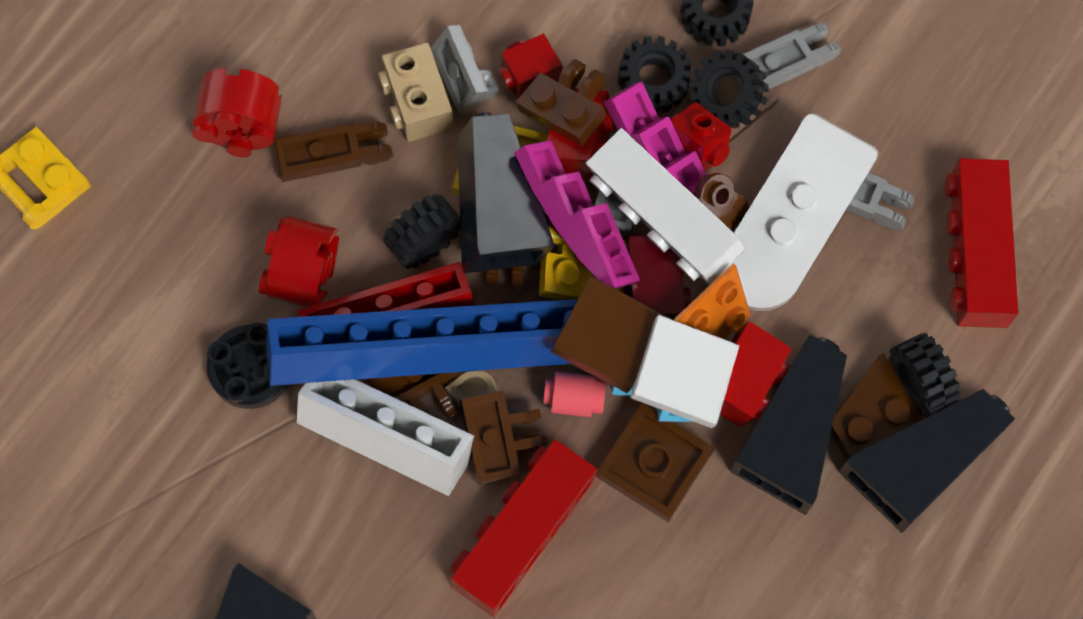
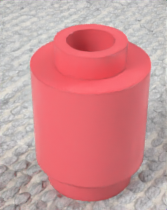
(575, 394)

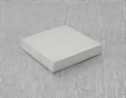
(685, 371)

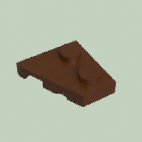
(874, 410)

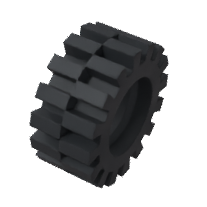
(713, 27)
(660, 55)
(752, 89)
(423, 231)
(925, 373)

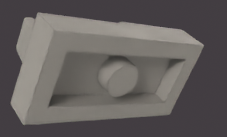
(459, 71)

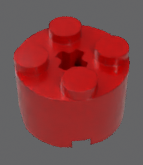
(237, 111)
(300, 261)

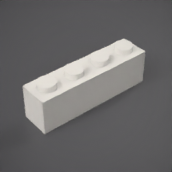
(665, 207)
(386, 431)

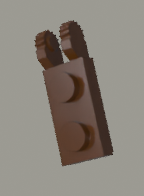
(330, 150)

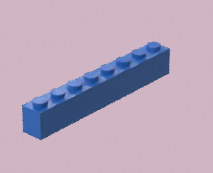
(414, 342)

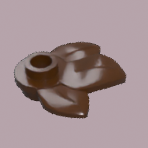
(718, 195)

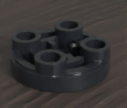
(240, 368)

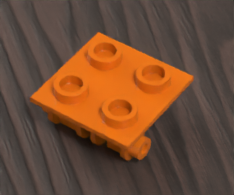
(719, 307)

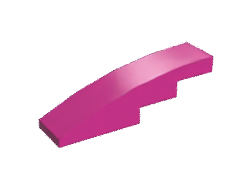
(636, 115)
(584, 227)

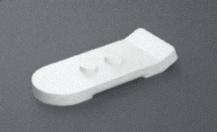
(799, 210)

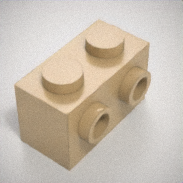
(417, 92)

